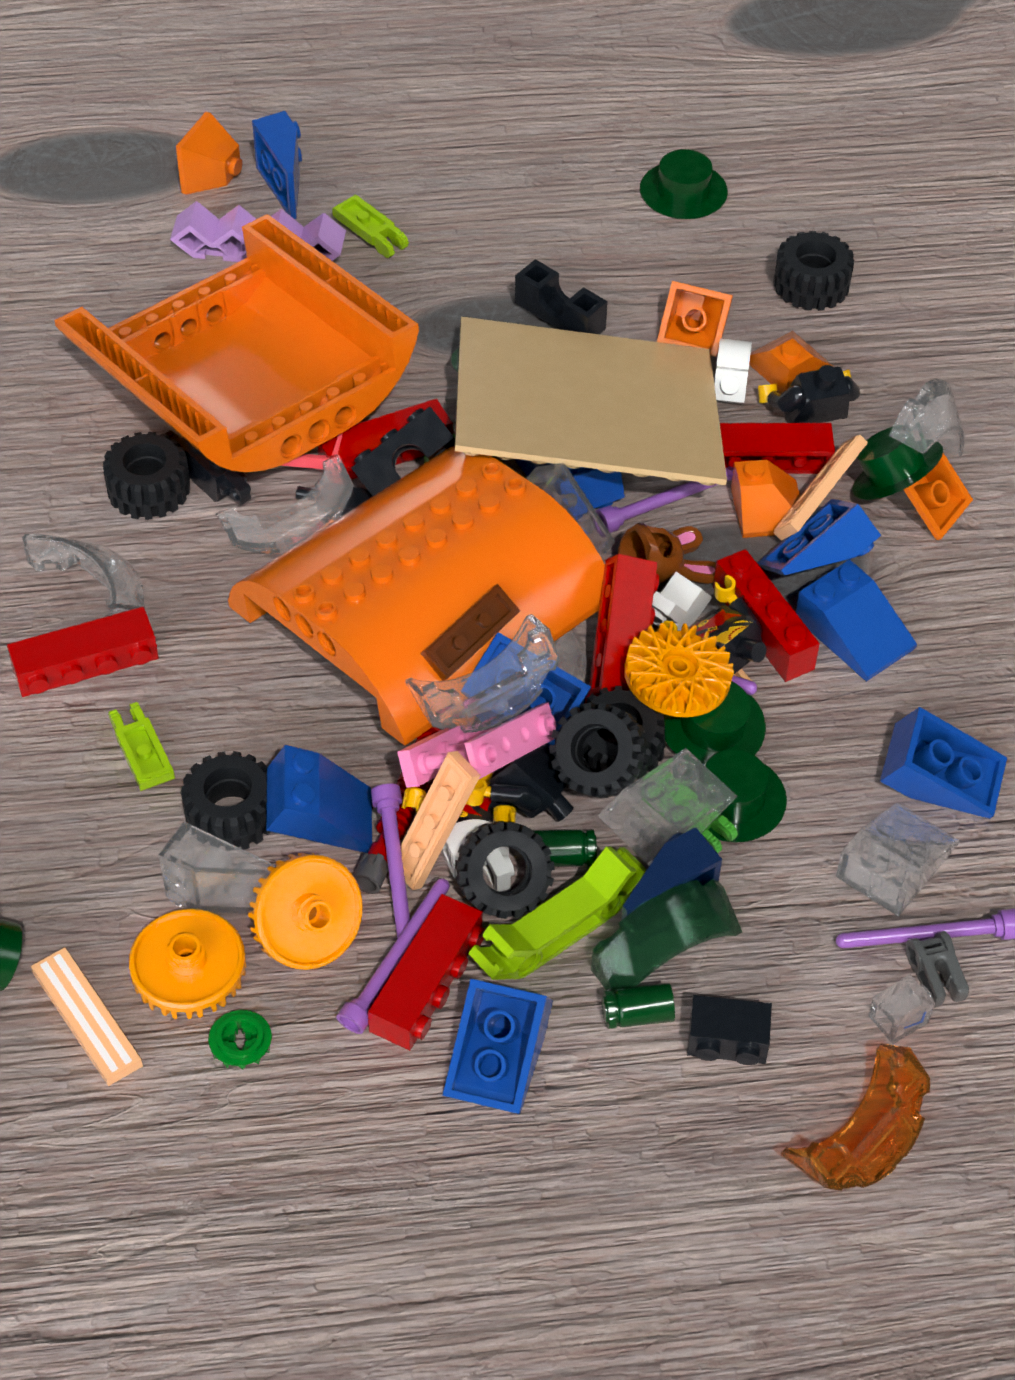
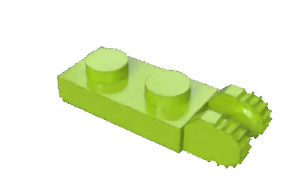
(370, 225)
(142, 748)

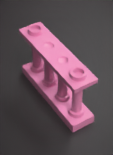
(483, 749)

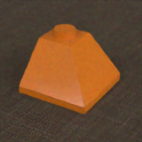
(207, 156)
(694, 317)
(785, 359)
(761, 496)
(939, 498)

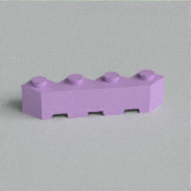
(204, 234)

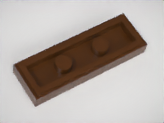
(470, 632)

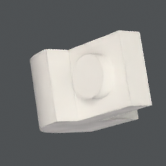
(732, 370)
(679, 602)
(497, 865)

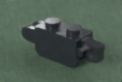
(211, 478)

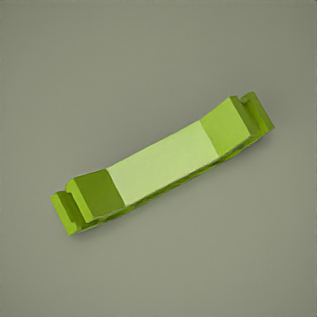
(562, 919)

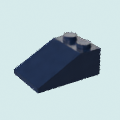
(679, 861)

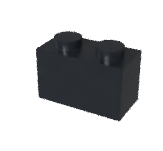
(729, 1030)

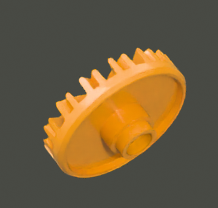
(678, 671)
(307, 911)
(187, 962)

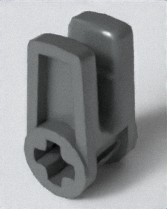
(936, 955)

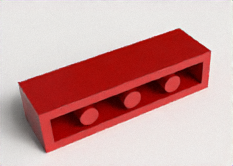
(369, 433)
(789, 446)
(622, 615)
(787, 639)
(83, 651)
(425, 973)

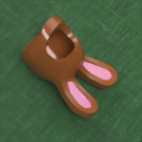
(668, 551)

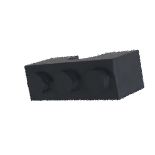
(540, 293)
(422, 433)

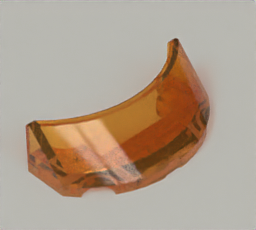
(877, 1132)

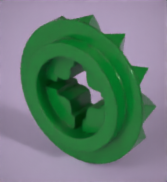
(224, 1033)

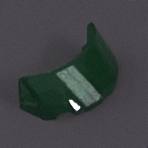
(662, 931)

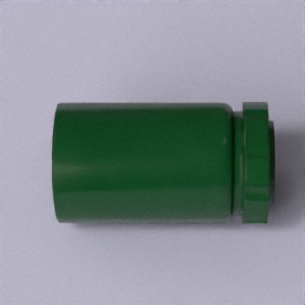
(570, 846)
(638, 1006)

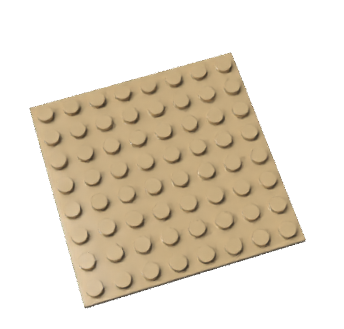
(588, 402)

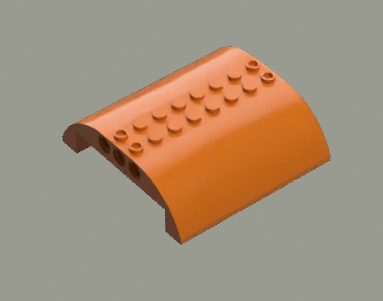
(258, 353)
(413, 562)

